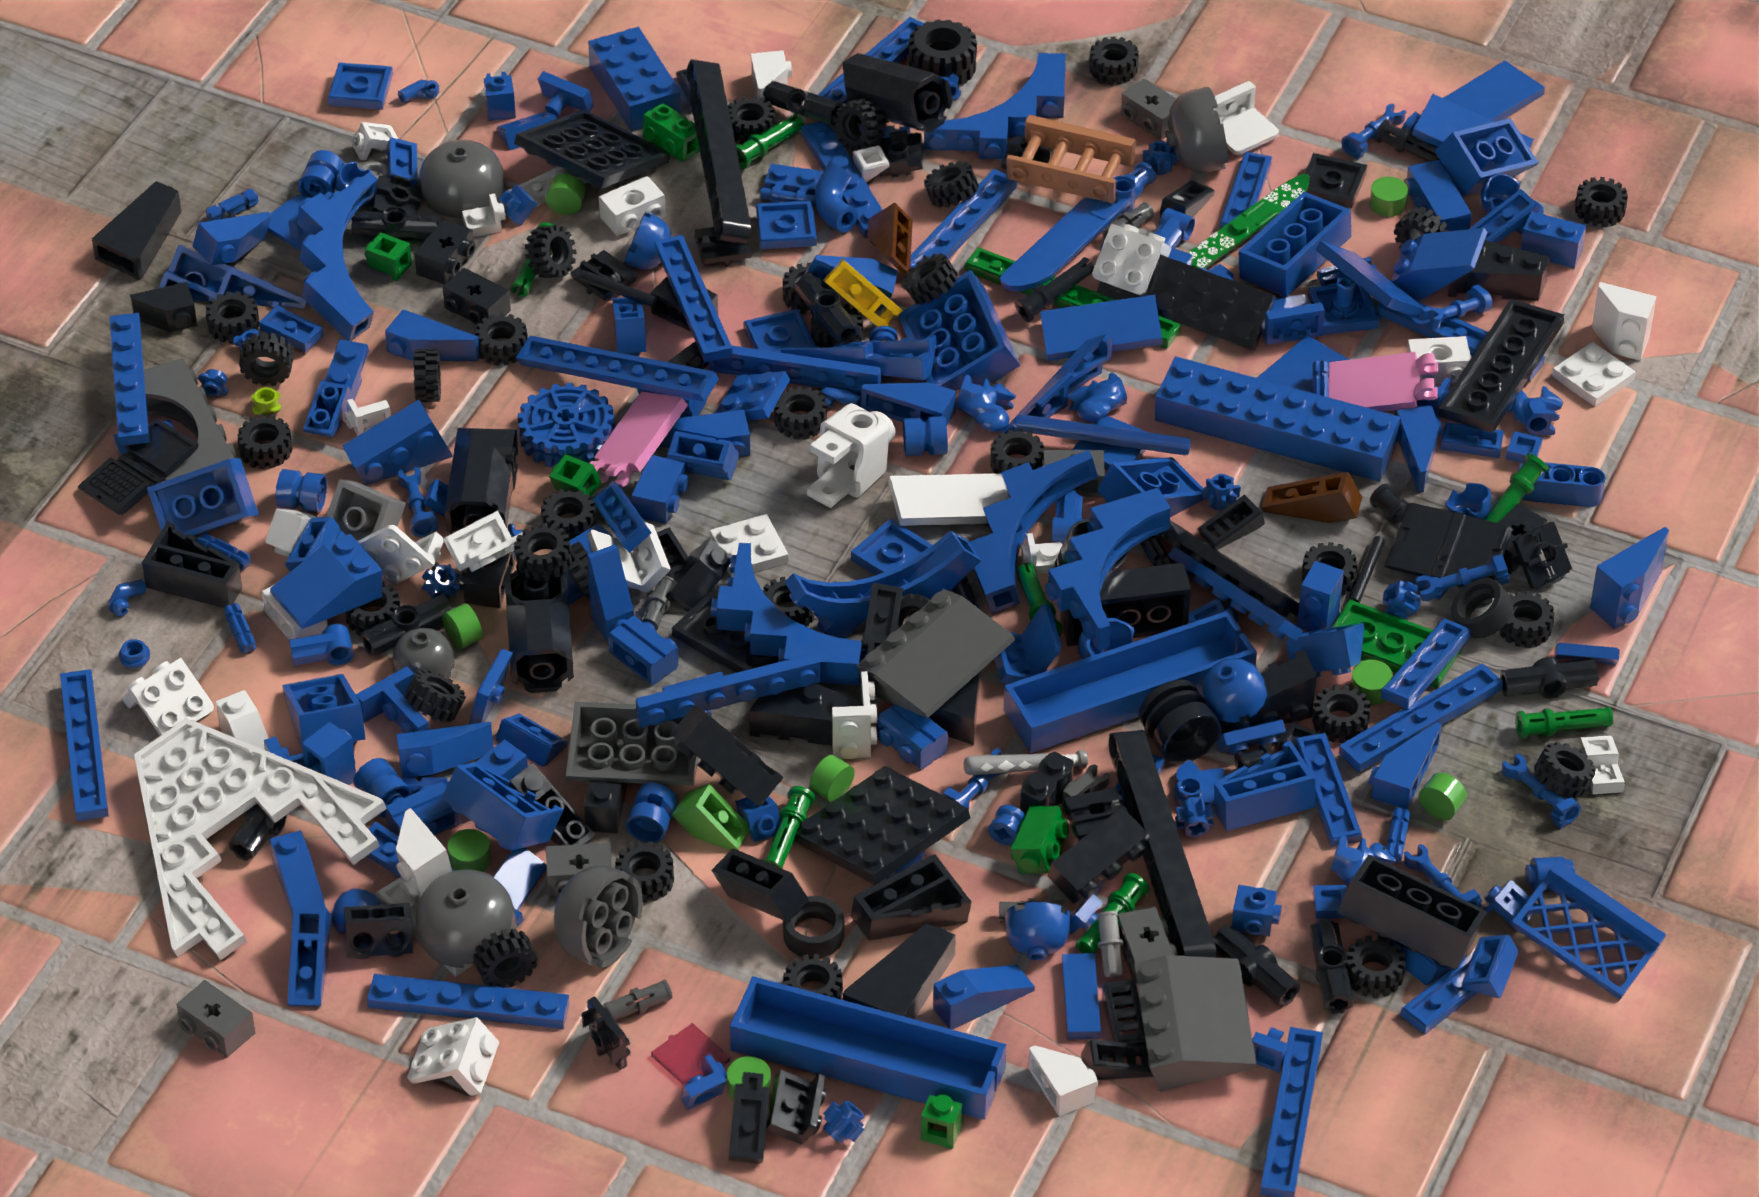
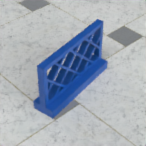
(1608, 914)

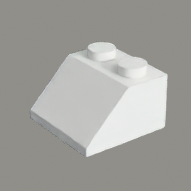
(1623, 319)
(419, 856)

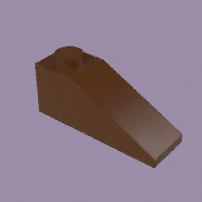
(892, 235)
(1317, 499)

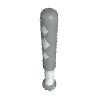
(1014, 763)

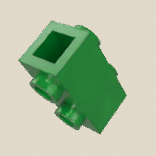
(671, 132)
(1039, 839)

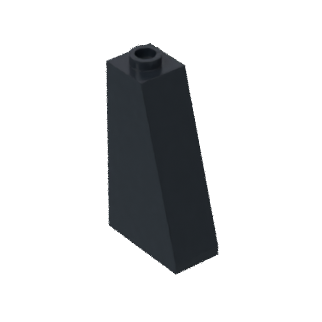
(138, 231)
(906, 974)

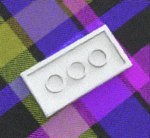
(945, 498)

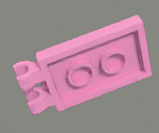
(1384, 381)
(637, 436)

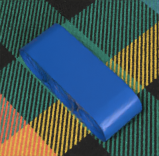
(1568, 486)

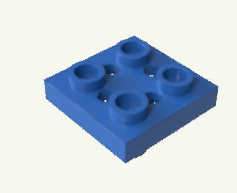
(1343, 302)

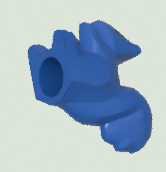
(1098, 398)
(986, 403)
(1537, 412)
(1348, 860)

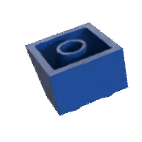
(1330, 648)

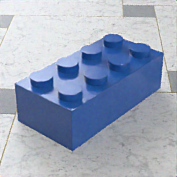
(632, 75)
(1286, 247)

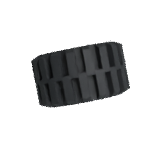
(944, 49)

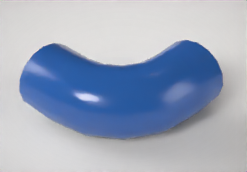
(829, 198)

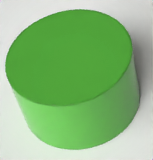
(565, 194)
(1388, 196)
(462, 626)
(1370, 679)
(832, 778)
(1442, 796)
(469, 850)
(747, 1064)

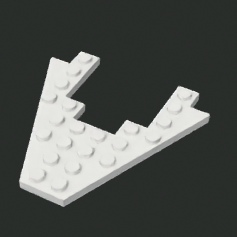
(205, 779)

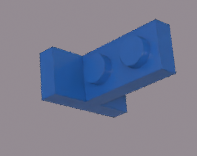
(389, 698)

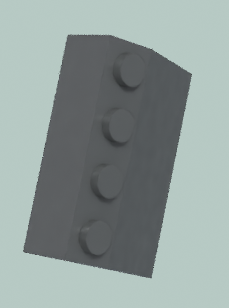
(934, 653)
(613, 748)
(1194, 1019)

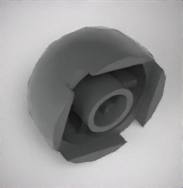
(424, 650)

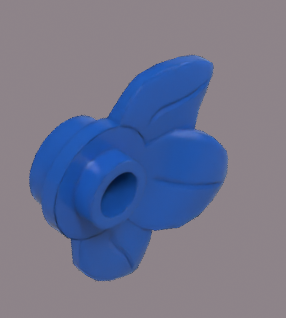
(1196, 783)

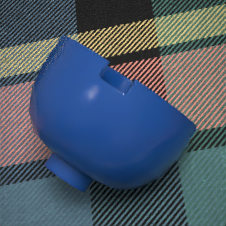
(642, 248)
(1234, 689)
(1037, 929)

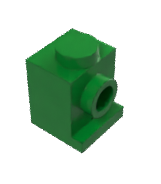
(389, 255)
(575, 475)
(945, 1112)

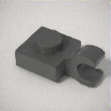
(1086, 784)

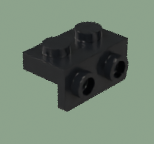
(795, 1106)

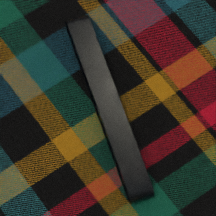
(718, 152)
(1164, 851)

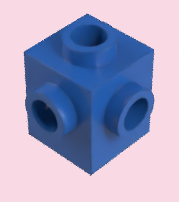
(1255, 910)

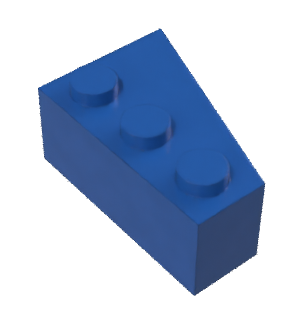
(397, 443)
(1265, 791)
(498, 809)

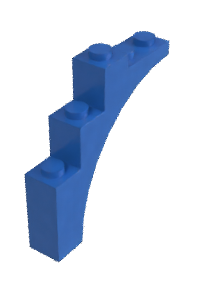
(990, 129)
(329, 285)
(1010, 520)
(1112, 532)
(845, 604)
(773, 633)

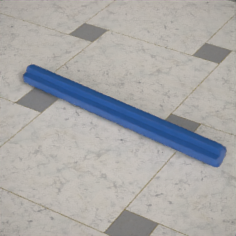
(1103, 434)

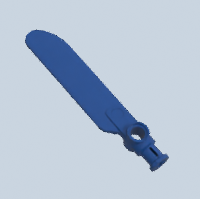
(1075, 232)

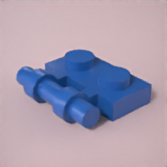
(790, 184)

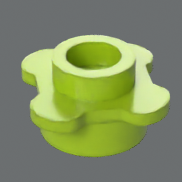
(266, 401)

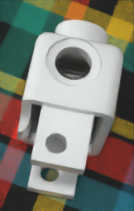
(846, 440)

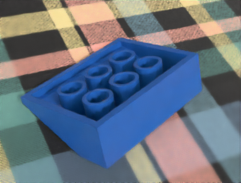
(966, 334)

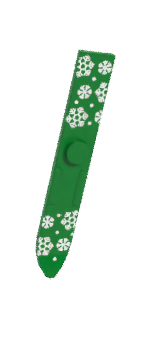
(1248, 222)

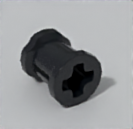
(1251, 758)

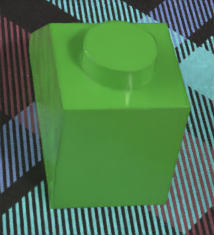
(711, 818)

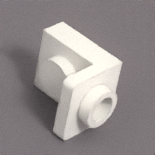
(371, 136)
(485, 219)
(365, 417)
(1040, 555)

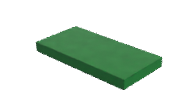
(1388, 637)

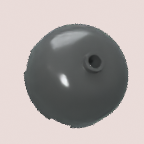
(1197, 131)
(460, 177)
(460, 913)
(597, 914)

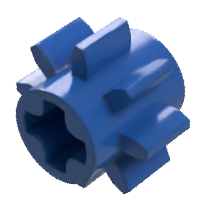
(1160, 157)
(1220, 491)
(440, 581)
(1401, 599)
(1194, 816)
(843, 1121)

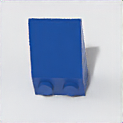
(1484, 151)
(1436, 260)
(1138, 476)
(205, 498)
(1628, 579)
(329, 582)
(324, 701)

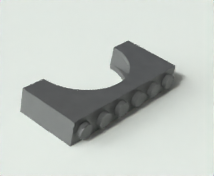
(175, 395)

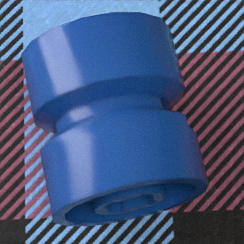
(320, 174)
(925, 436)
(297, 490)
(381, 780)
(651, 812)

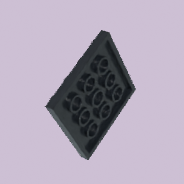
(592, 148)
(880, 824)

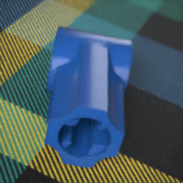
(1175, 227)
(1067, 514)
(331, 645)

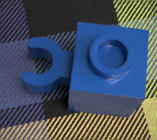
(499, 97)

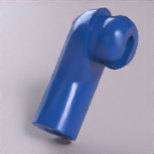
(119, 598)

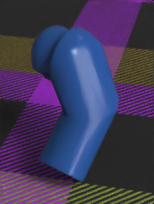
(419, 89)
(840, 395)

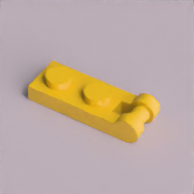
(861, 293)

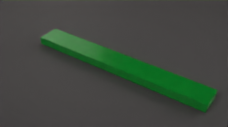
(992, 266)

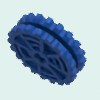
(564, 422)

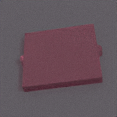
(685, 1052)

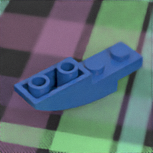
(339, 386)

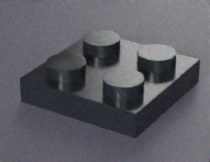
(1335, 179)

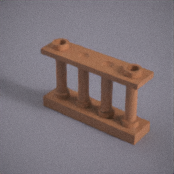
(1075, 140)

